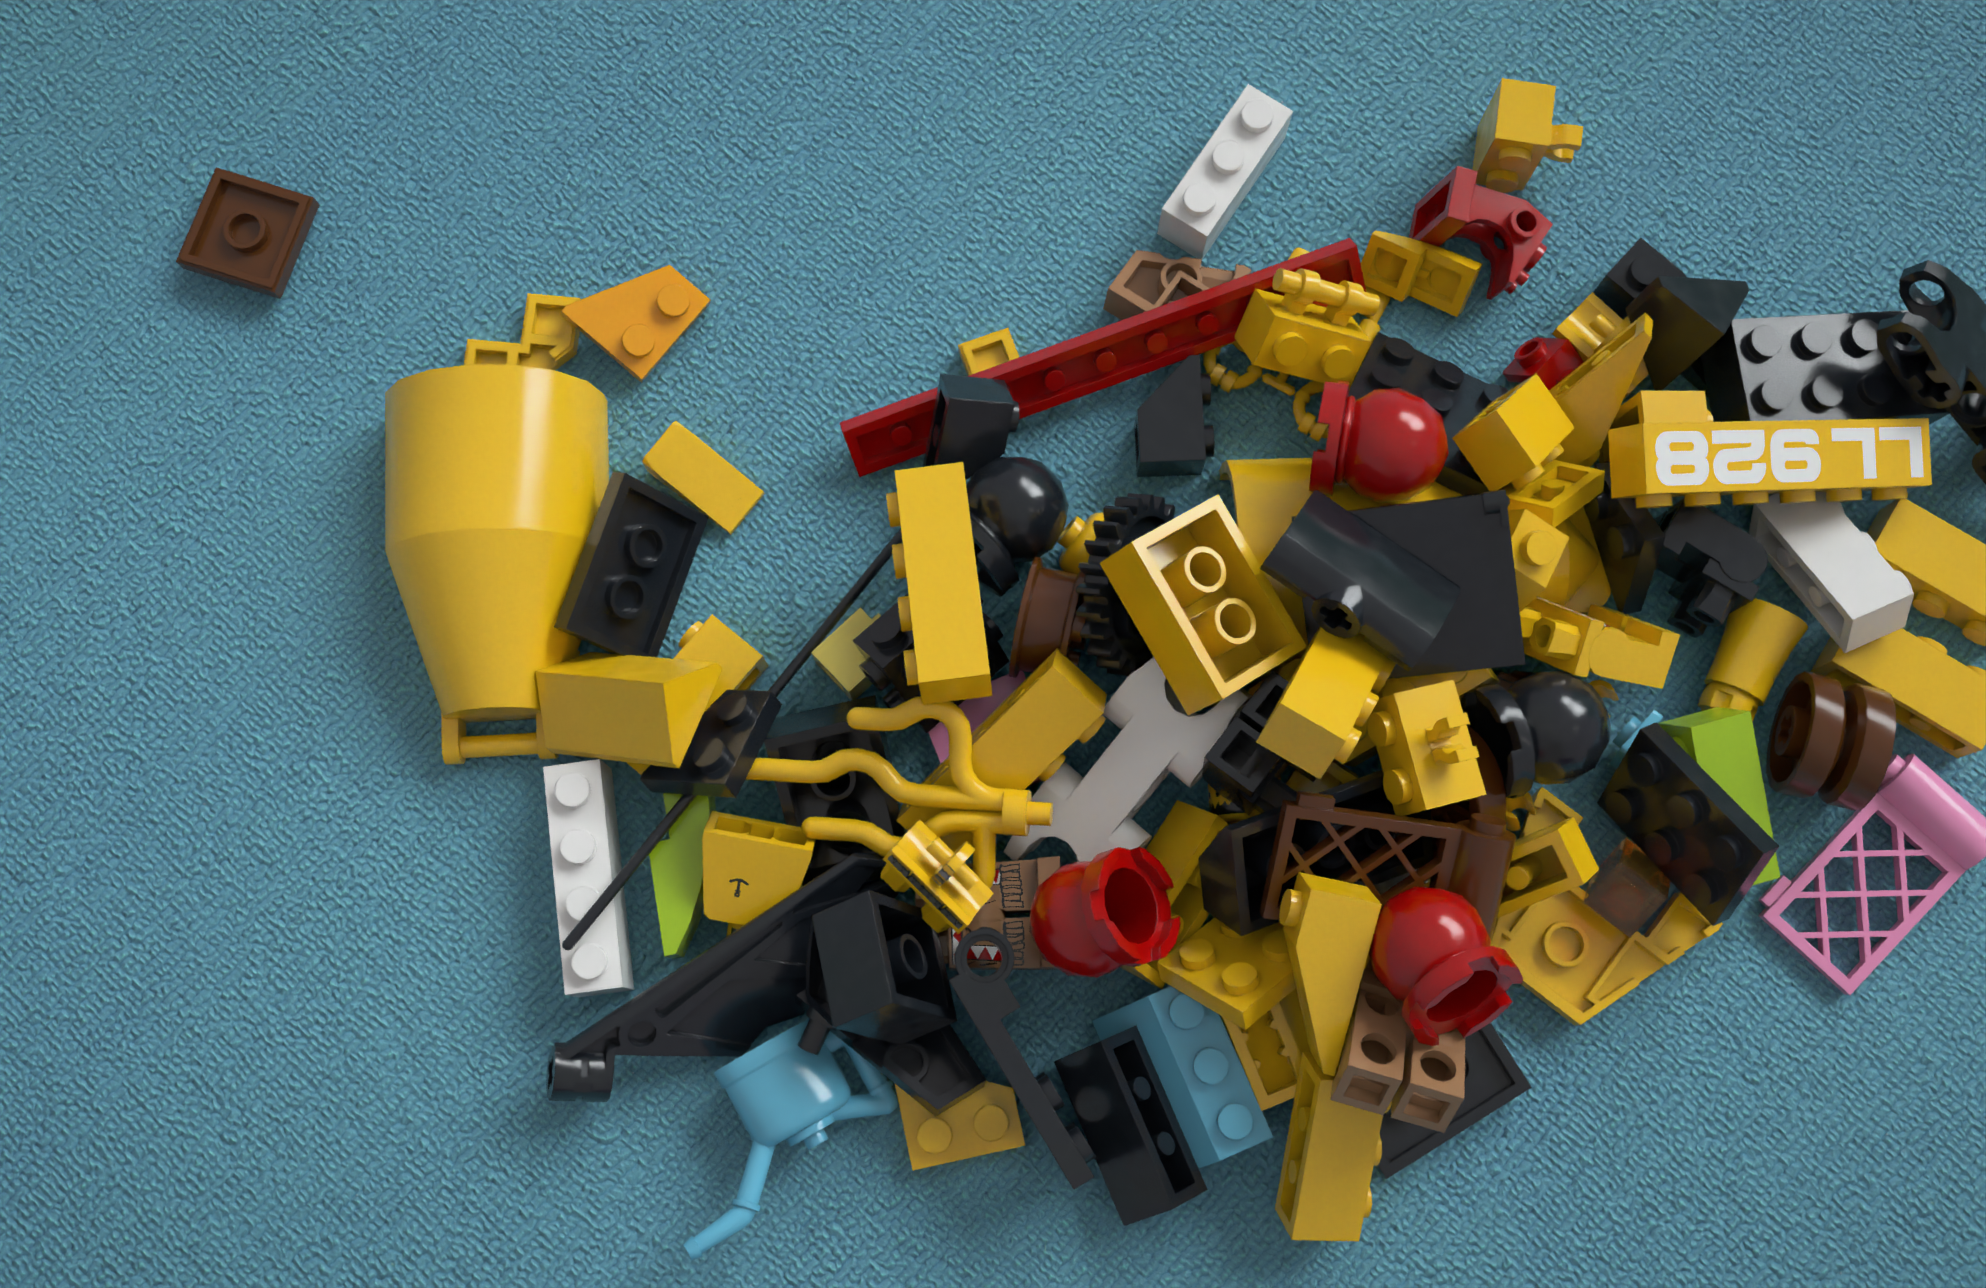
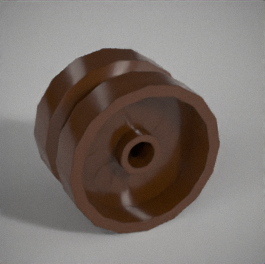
(1831, 741)

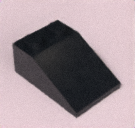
(852, 796)

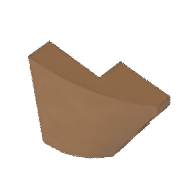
(1154, 280)

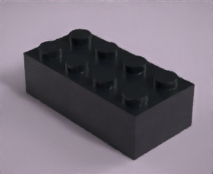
(1807, 371)

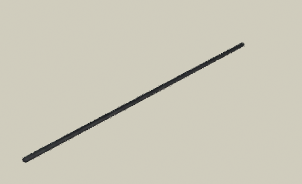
(685, 800)

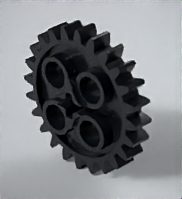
(1108, 623)

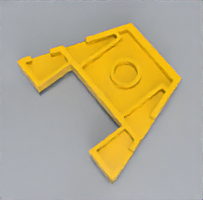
(1576, 955)

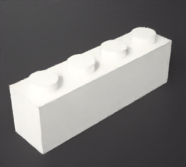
(584, 865)

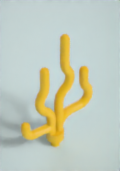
(975, 805)

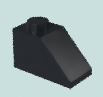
(970, 422)

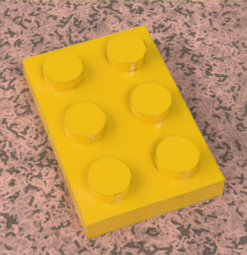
(1232, 972)

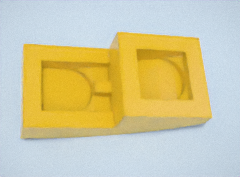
(1419, 270)

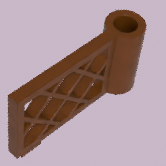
(1469, 858)

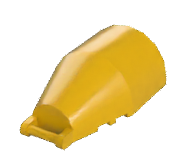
(483, 532)

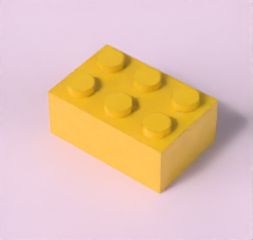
(1203, 605)

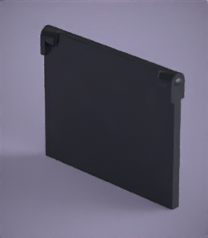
(1472, 548)

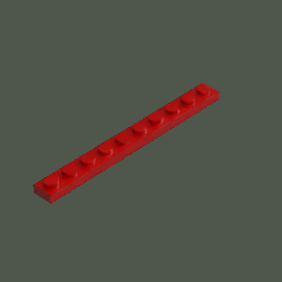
(1096, 357)

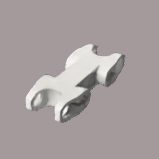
(1153, 741)

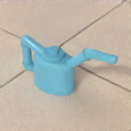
(790, 1098)

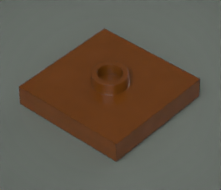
(248, 233)

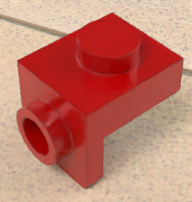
(1548, 357)

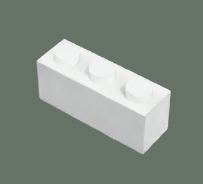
(1224, 172)
(1833, 569)

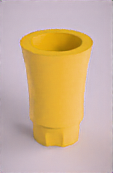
(1751, 656)

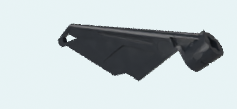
(717, 998)

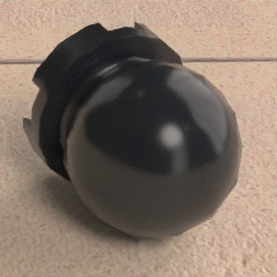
(1014, 517)
(1540, 728)

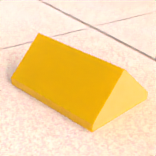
(624, 706)

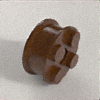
(1047, 619)

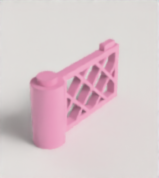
(1925, 815)

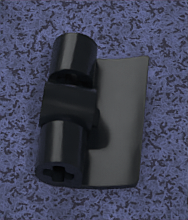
(1361, 581)

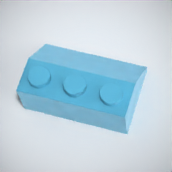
(1196, 1072)

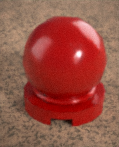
(1380, 444)
(1104, 913)
(1440, 963)

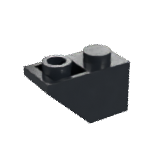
(1172, 427)

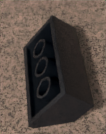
(1239, 856)

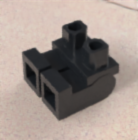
(1710, 566)
(1244, 769)

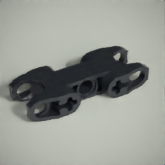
(1946, 353)

